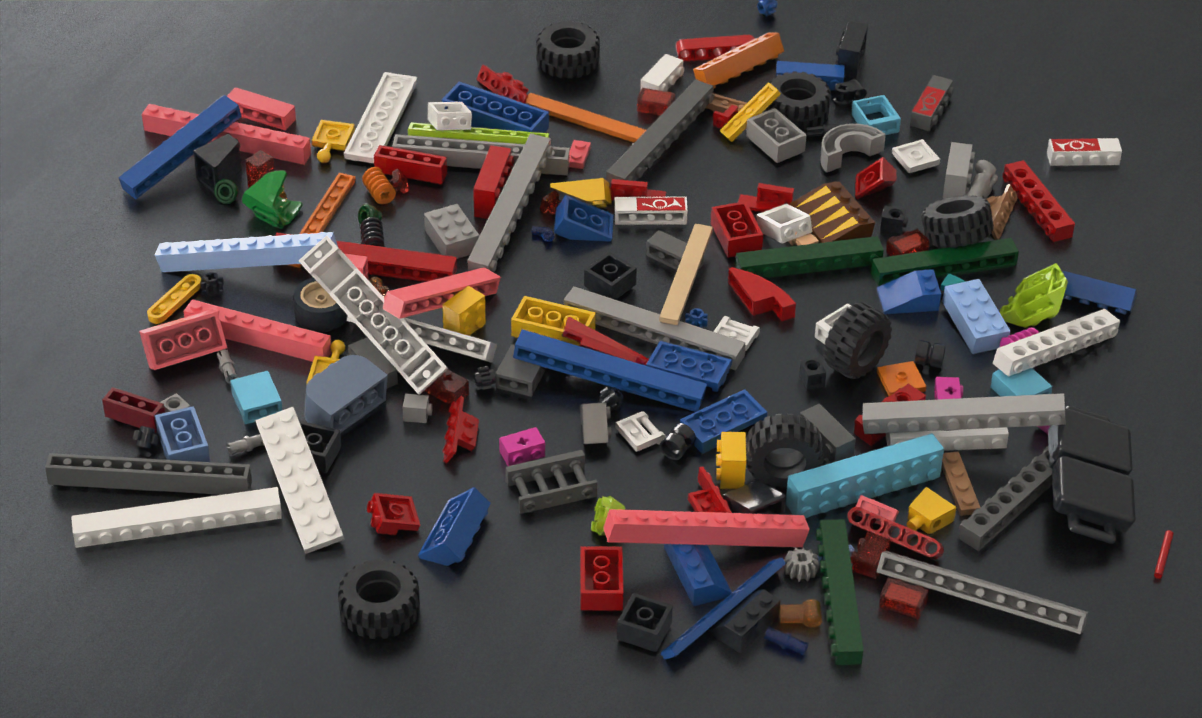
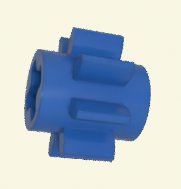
(767, 6)
(696, 318)

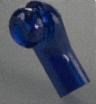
(546, 233)

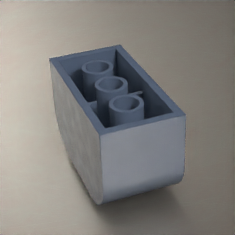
(344, 392)

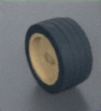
(316, 308)

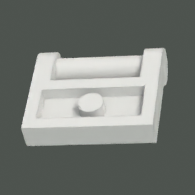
(737, 331)
(636, 435)

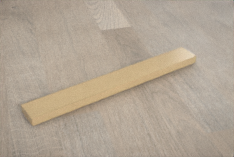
(686, 274)

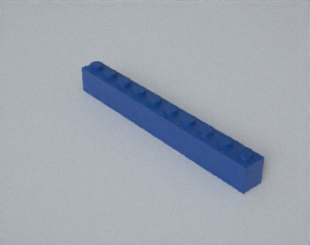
(609, 370)

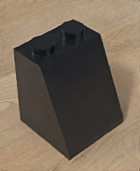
(217, 161)
(755, 499)

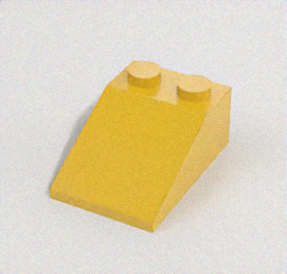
(591, 191)

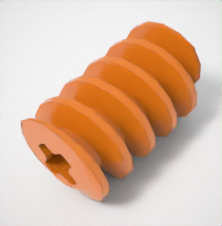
(378, 185)

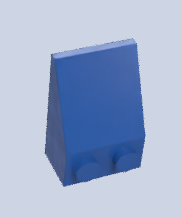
(582, 221)
(911, 293)

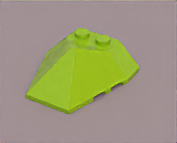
(1036, 298)

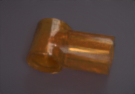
(808, 613)

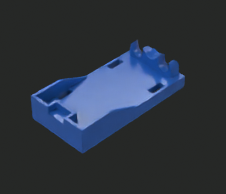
(690, 364)
(721, 417)

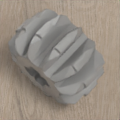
(801, 564)

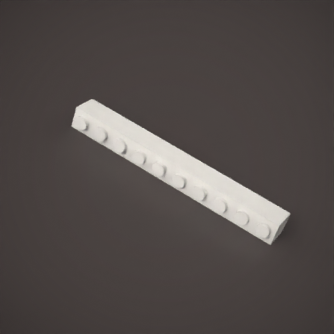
(176, 517)

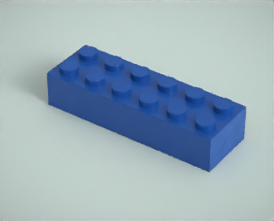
(497, 111)

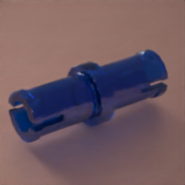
(786, 640)

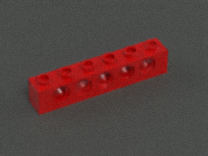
(1039, 201)

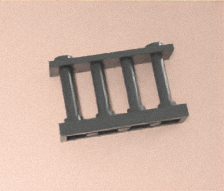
(549, 467)

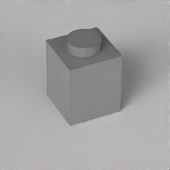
(416, 408)

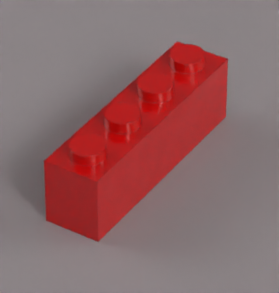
(411, 164)

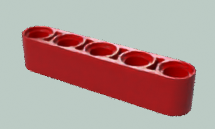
(709, 47)
(904, 537)

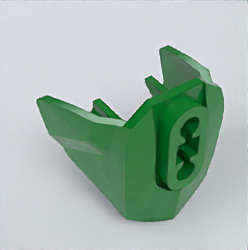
(267, 204)

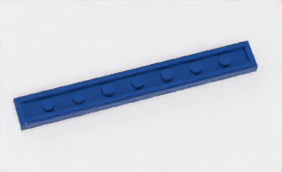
(722, 608)

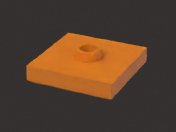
(899, 375)

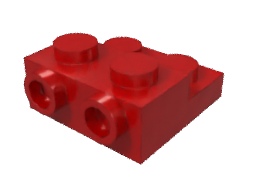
(392, 513)

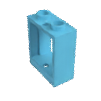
(888, 124)

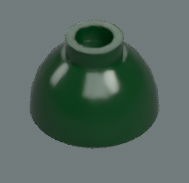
(226, 191)
(368, 211)

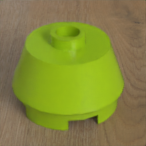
(602, 508)

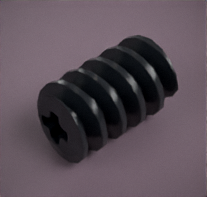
(372, 232)

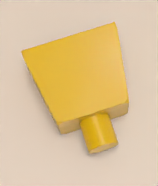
(930, 512)

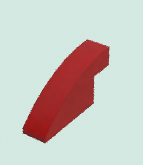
(760, 294)

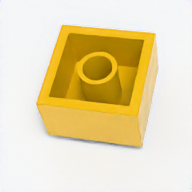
(464, 312)
(731, 460)

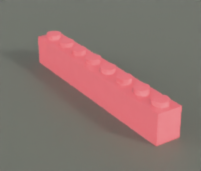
(432, 294)
(266, 333)

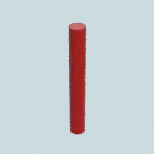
(1163, 554)

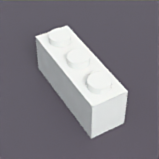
(663, 74)

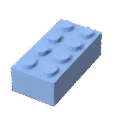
(975, 315)

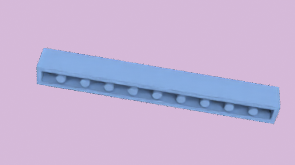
(236, 252)

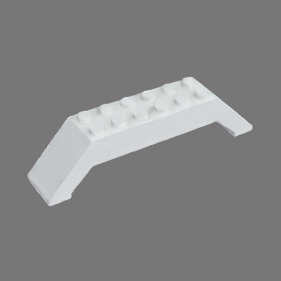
(365, 307)

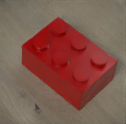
(736, 228)
(601, 578)

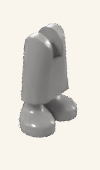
(984, 179)

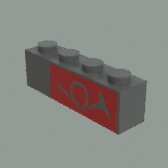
(932, 103)

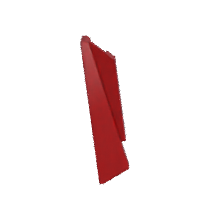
(598, 342)

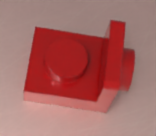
(721, 119)

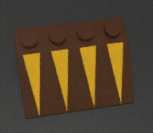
(835, 213)

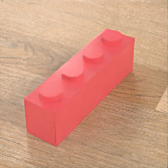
(263, 109)

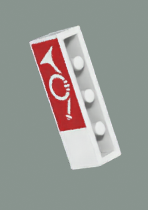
(1084, 152)
(650, 210)

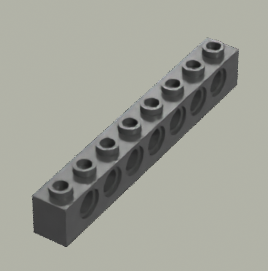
(1007, 503)

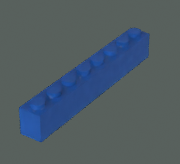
(179, 147)

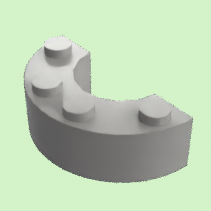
(849, 138)

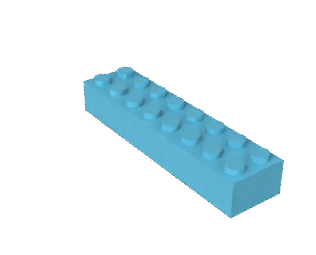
(865, 475)

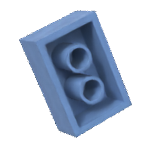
(182, 435)

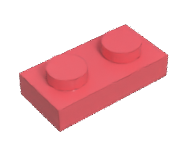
(579, 153)
(877, 508)

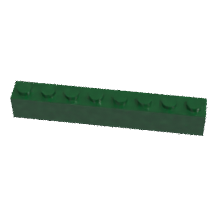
(811, 257)
(948, 260)
(840, 592)

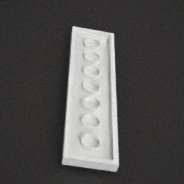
(380, 116)
(299, 480)

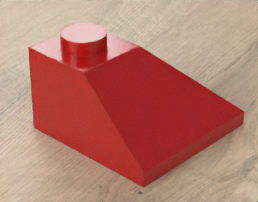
(875, 178)

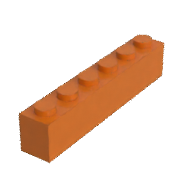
(740, 60)

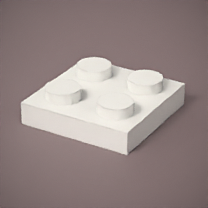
(915, 156)

